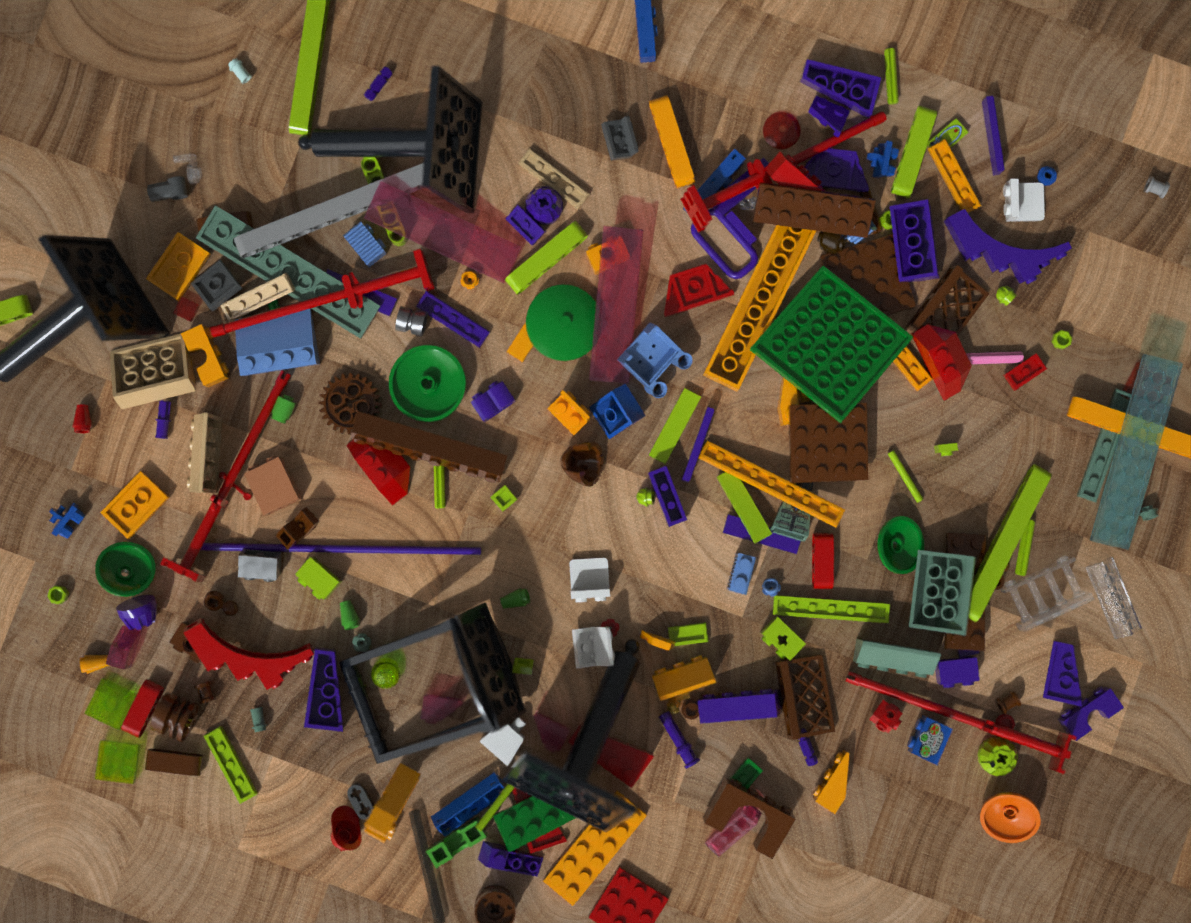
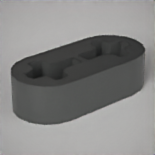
(356, 803)

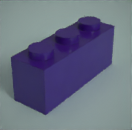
(667, 496)

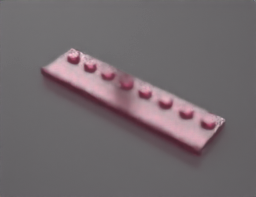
(442, 232)
(615, 302)

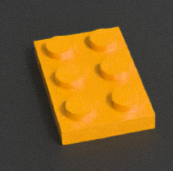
(178, 266)
(135, 505)

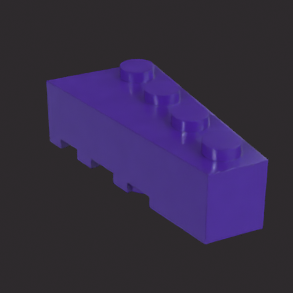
(843, 85)
(740, 706)

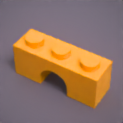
(213, 370)

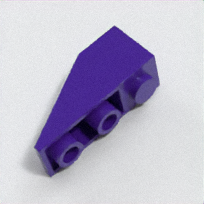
(497, 857)

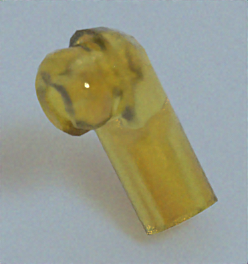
(674, 702)

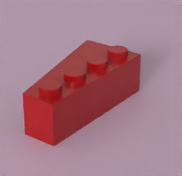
(621, 759)

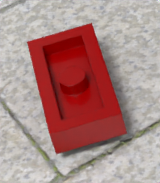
(1025, 372)

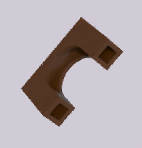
(733, 796)

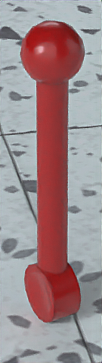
(247, 496)

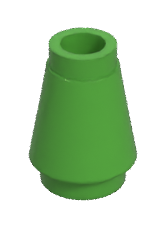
(517, 598)
(349, 617)

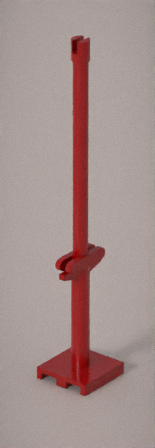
(698, 208)
(353, 291)
(219, 500)
(1058, 751)

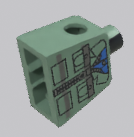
(791, 522)

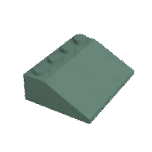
(942, 592)

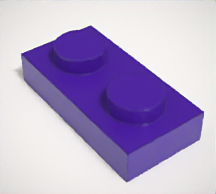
(525, 225)

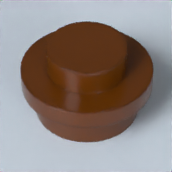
(690, 709)

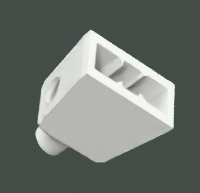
(506, 741)

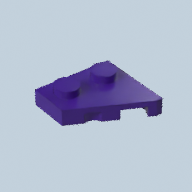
(829, 114)

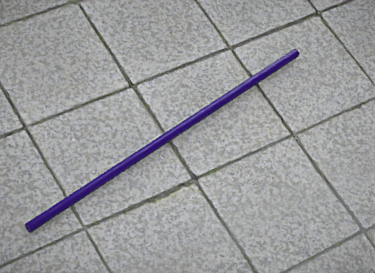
(343, 548)

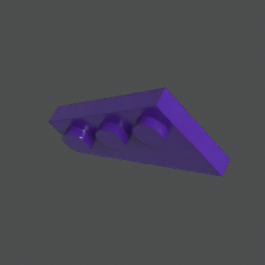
(1062, 675)

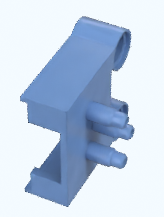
(650, 356)

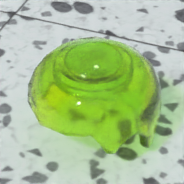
(385, 673)

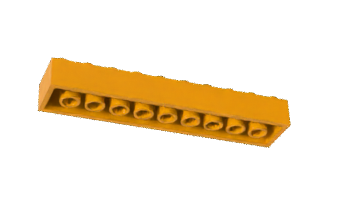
(758, 305)

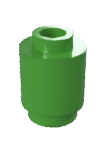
(283, 408)

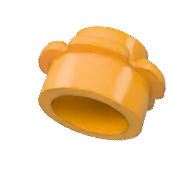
(474, 279)

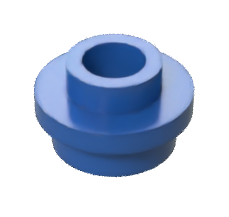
(1041, 176)

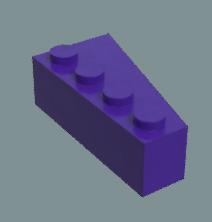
(324, 698)

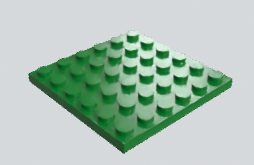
(831, 344)

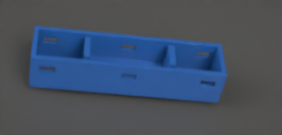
(646, 30)
(722, 175)
(461, 808)

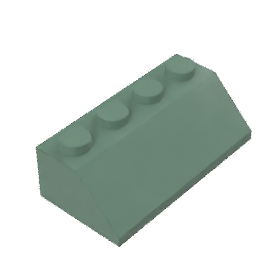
(895, 657)

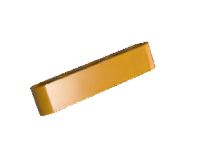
(672, 141)

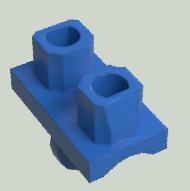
(880, 159)
(61, 527)

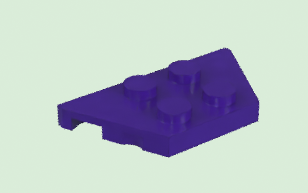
(838, 170)

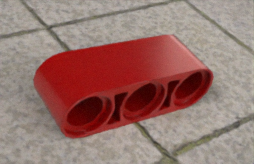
(822, 560)
(142, 708)

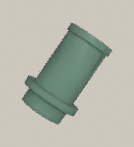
(258, 719)

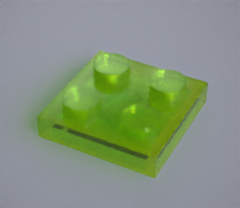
(110, 703)
(117, 761)

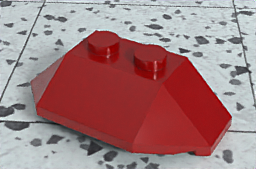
(943, 358)
(386, 470)

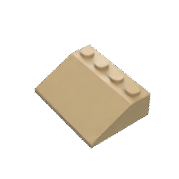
(151, 371)
(205, 453)

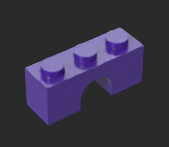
(1075, 720)

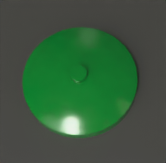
(561, 322)
(427, 383)

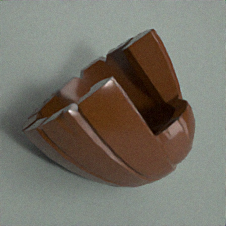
(583, 463)

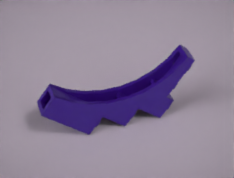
(1023, 262)

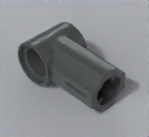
(172, 189)

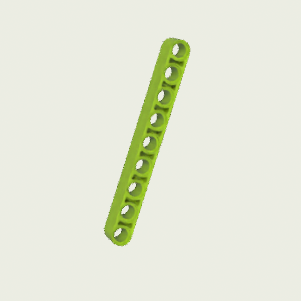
(308, 67)
(1007, 539)

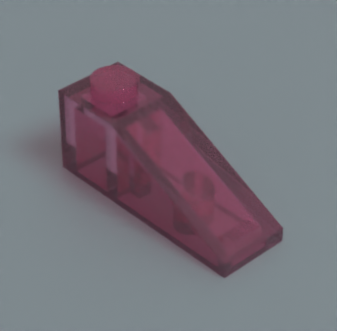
(739, 824)

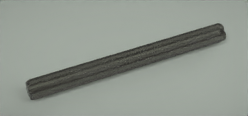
(426, 866)

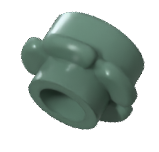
(1149, 513)
(366, 642)

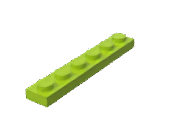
(831, 609)

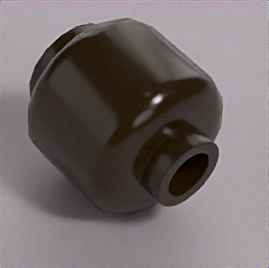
(831, 242)

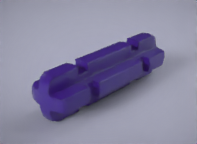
(378, 83)
(807, 750)

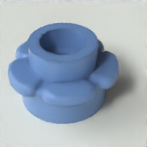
(771, 583)

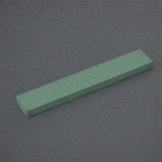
(1102, 453)

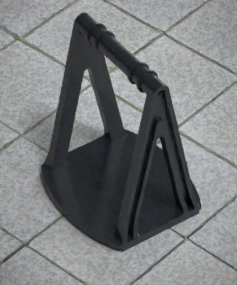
(485, 669)

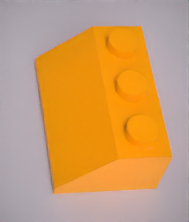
(683, 677)

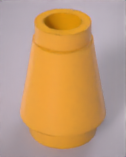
(92, 663)

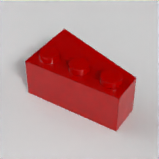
(787, 173)

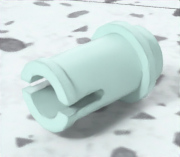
(239, 70)

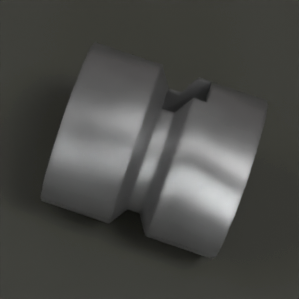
(411, 321)

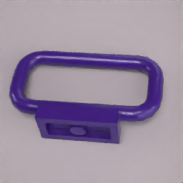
(740, 233)

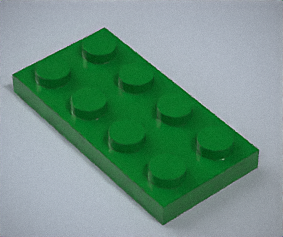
(528, 821)

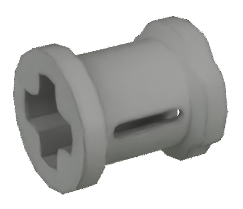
(1156, 187)

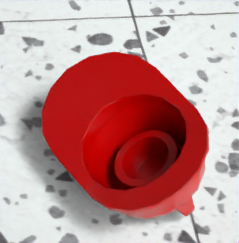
(345, 829)

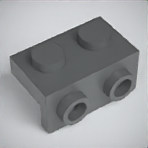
(620, 138)

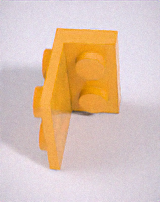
(569, 412)

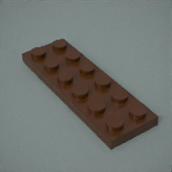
(813, 210)
(974, 546)

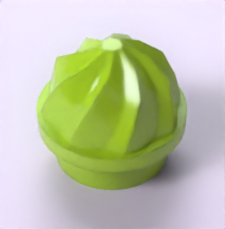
(1005, 295)
(646, 496)

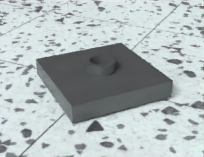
(216, 285)

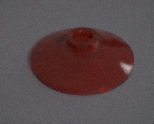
(779, 139)

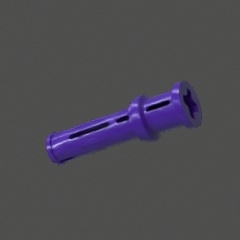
(683, 747)

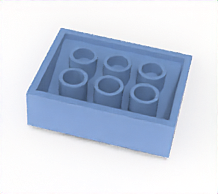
(277, 344)

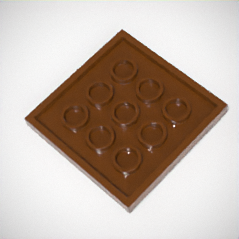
(873, 274)
(825, 448)

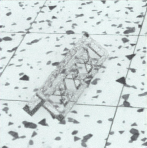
(1112, 600)

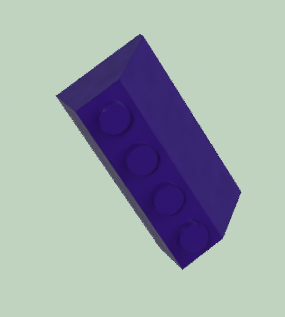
(914, 241)

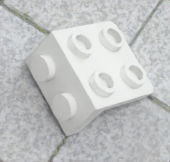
(1023, 201)
(589, 579)
(593, 647)

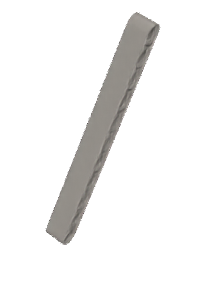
(323, 214)

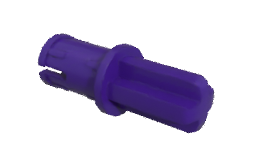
(163, 419)

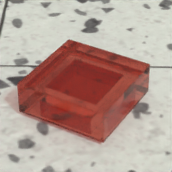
(186, 309)

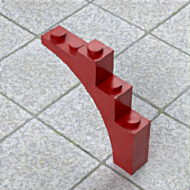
(268, 666)

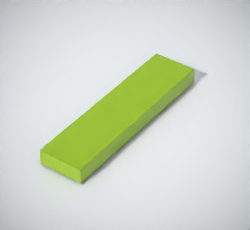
(674, 426)
(744, 507)
(230, 764)

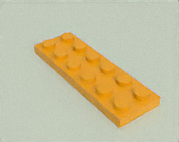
(589, 856)

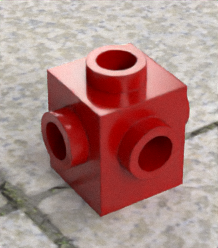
(886, 717)

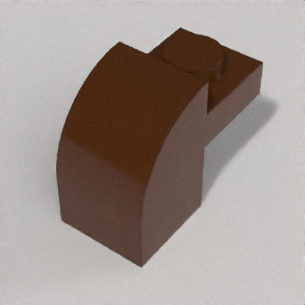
(297, 529)

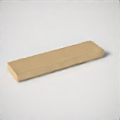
(553, 178)
(258, 297)

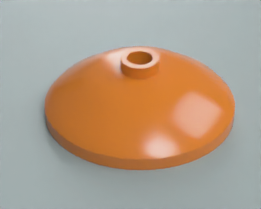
(1010, 825)

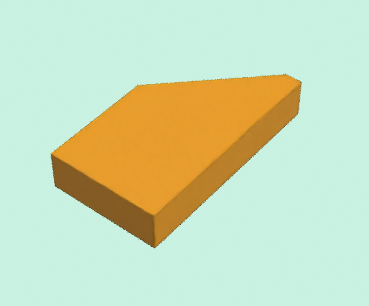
(657, 641)

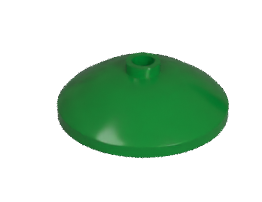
(899, 544)
(127, 558)

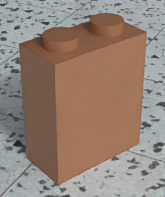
(272, 485)

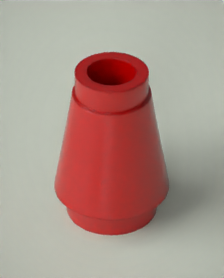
(82, 420)

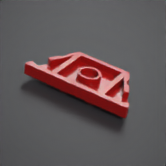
(694, 289)

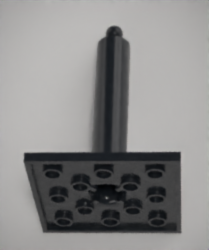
(446, 143)
(101, 293)
(570, 786)

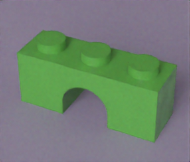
(455, 842)

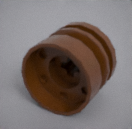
(173, 716)
(494, 895)

